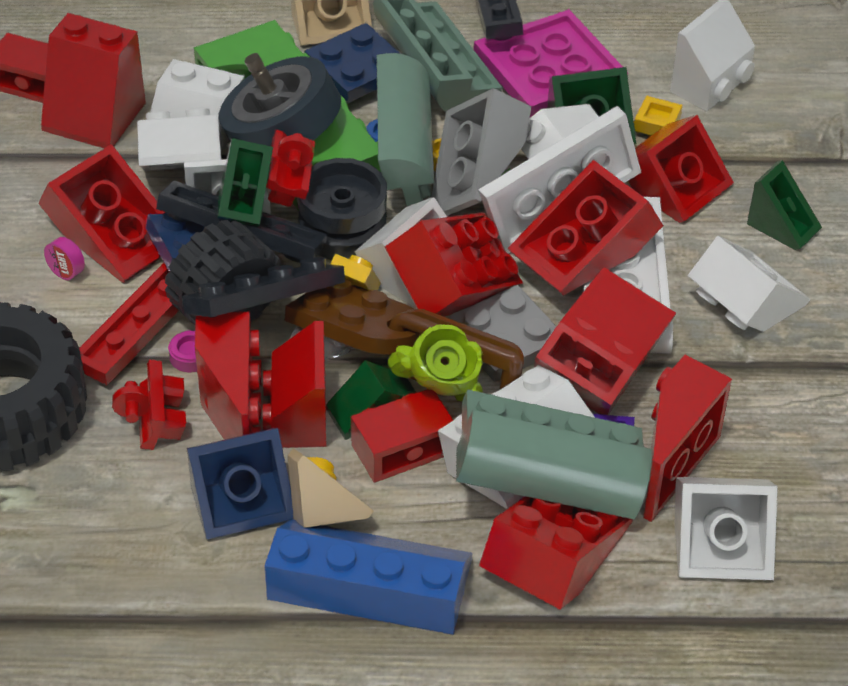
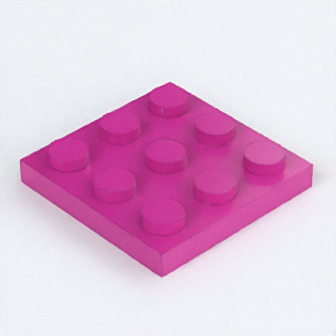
(546, 49)

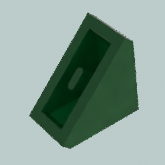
(244, 182)
(781, 208)
(366, 388)

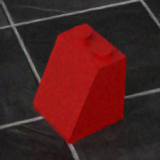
(92, 81)

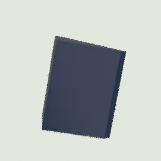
(240, 483)

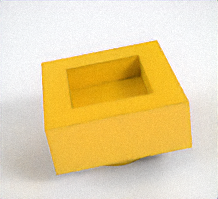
(656, 114)
(358, 271)

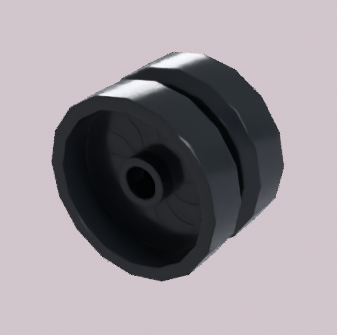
(344, 202)

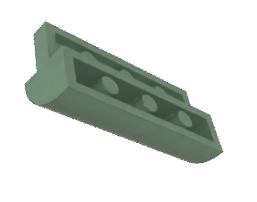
(433, 39)
(405, 126)
(552, 455)

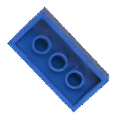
(367, 576)

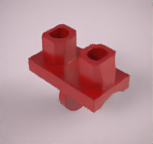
(289, 168)
(147, 405)

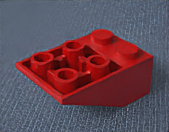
(453, 262)
(605, 339)
(229, 373)
(550, 547)

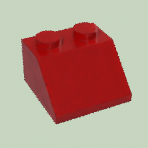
(680, 168)
(298, 389)

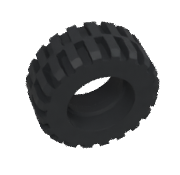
(54, 398)

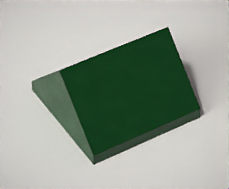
(598, 88)

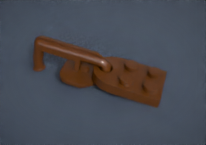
(381, 324)

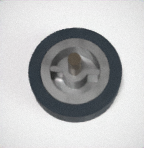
(282, 96)

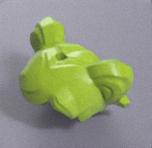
(425, 363)

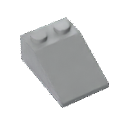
(478, 147)

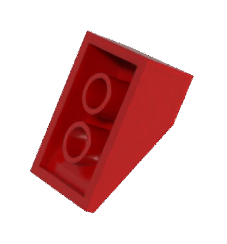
(104, 212)
(586, 228)
(685, 426)

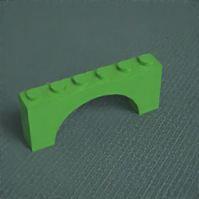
(346, 134)

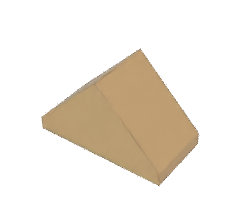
(320, 498)

